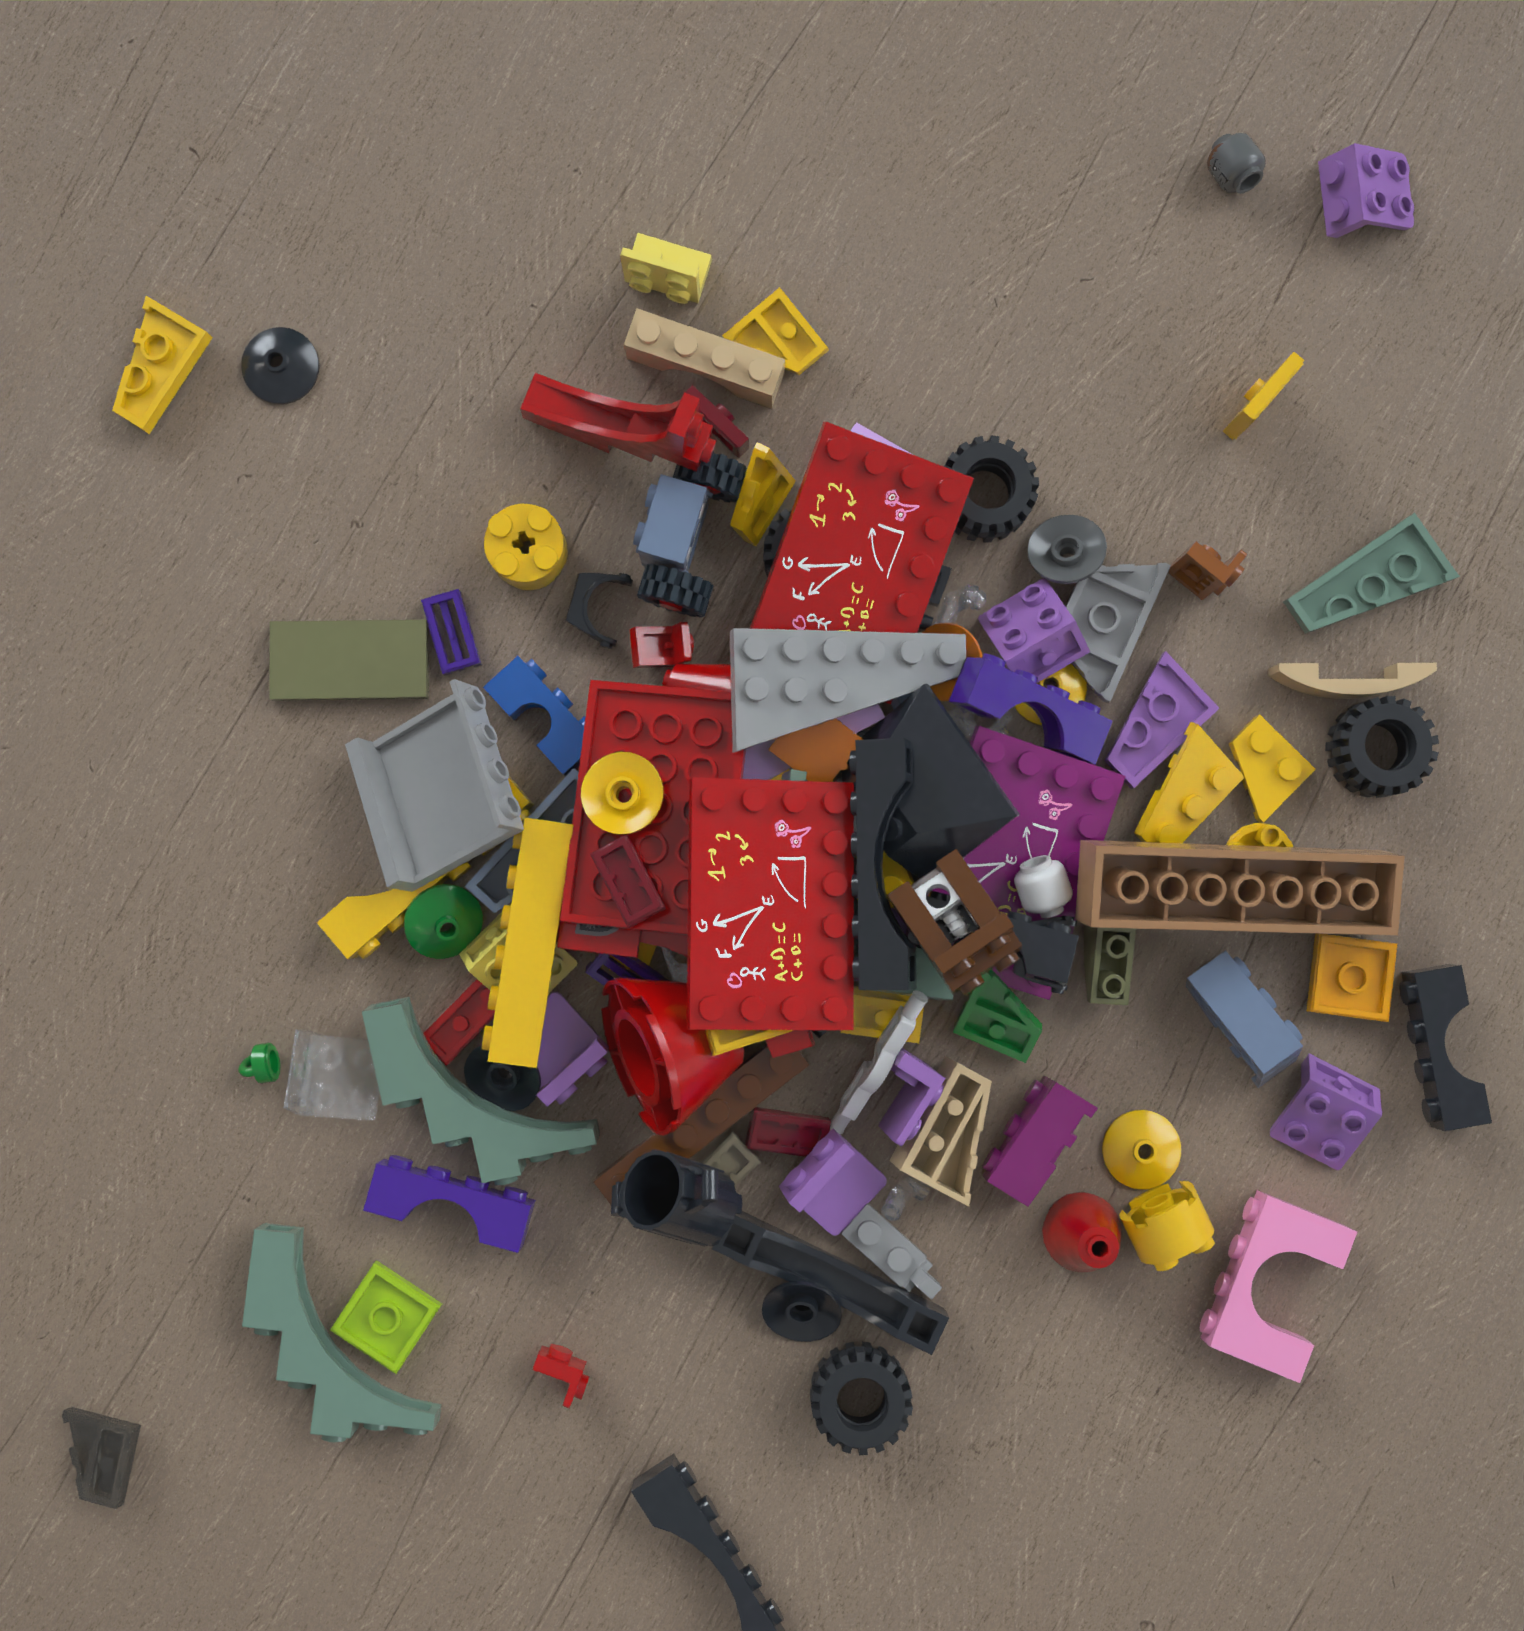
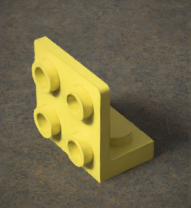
(665, 268)
(481, 953)

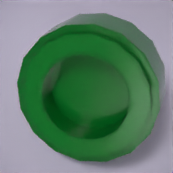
(262, 1063)

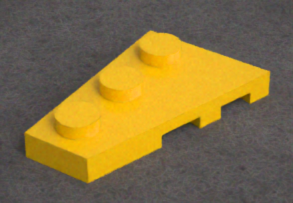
(160, 363)

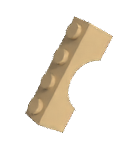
(676, 346)

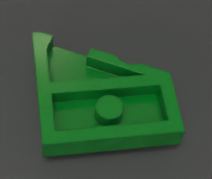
(998, 1019)

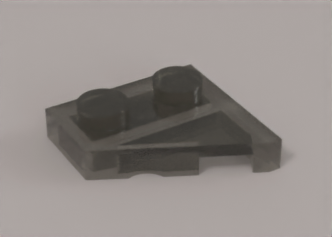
(101, 1455)

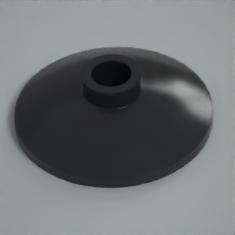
(290, 379)
(507, 1089)
(801, 1311)

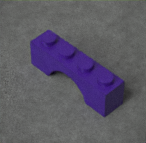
(1068, 727)
(499, 1215)

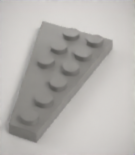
(814, 676)

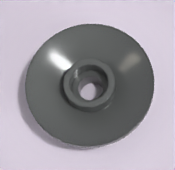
(1067, 536)

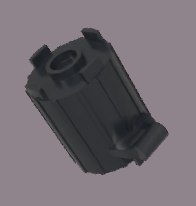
(677, 1198)

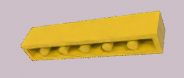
(529, 944)

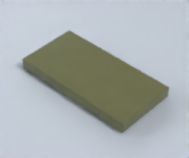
(348, 660)

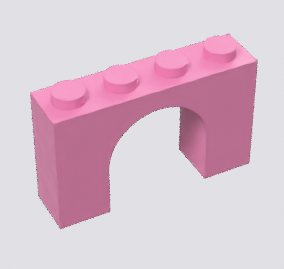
(1269, 1229)

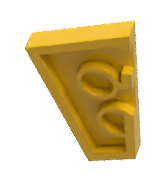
(1193, 788)

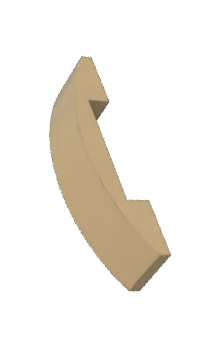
(1305, 679)

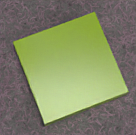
(386, 1317)

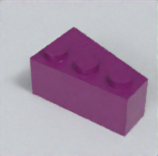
(1035, 1139)

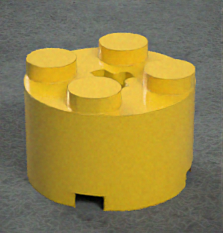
(506, 536)
(1168, 1225)

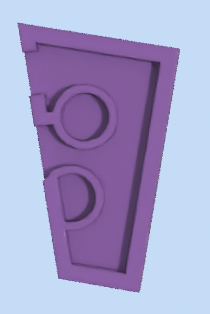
(1158, 721)

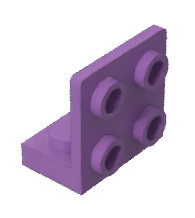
(1034, 631)
(921, 1089)
(1328, 1113)

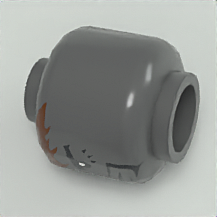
(1236, 163)

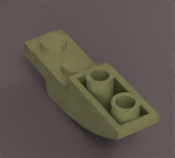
(1108, 964)

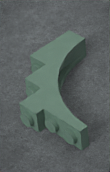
(501, 1139)
(344, 1394)

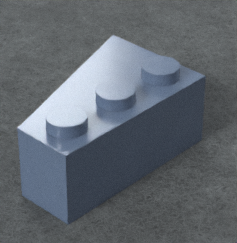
(1245, 1017)

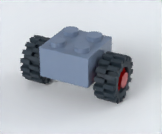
(673, 529)

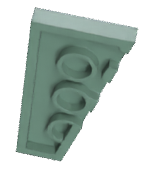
(1381, 572)

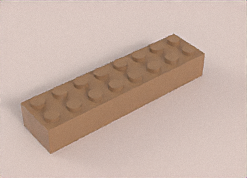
(1238, 888)

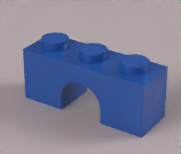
(521, 688)

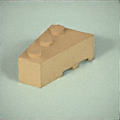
(949, 1134)

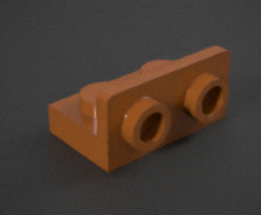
(1203, 571)

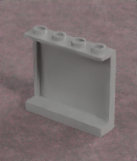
(435, 790)

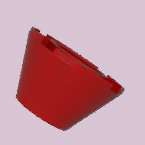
(657, 1055)

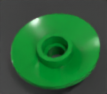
(439, 906)

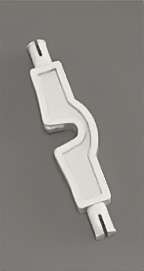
(874, 1072)

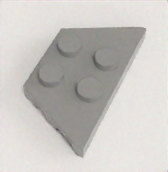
(1111, 615)

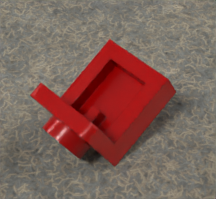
(661, 645)
(560, 1364)

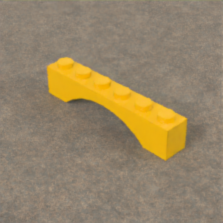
(362, 920)

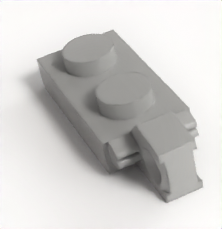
(891, 1251)

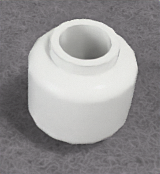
(1043, 886)

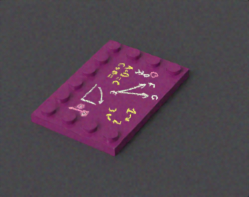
(1057, 806)

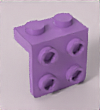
(1365, 188)
(566, 1050)
(833, 1183)

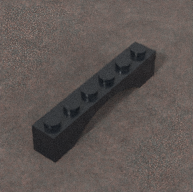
(882, 779)
(859, 1291)
(675, 1506)

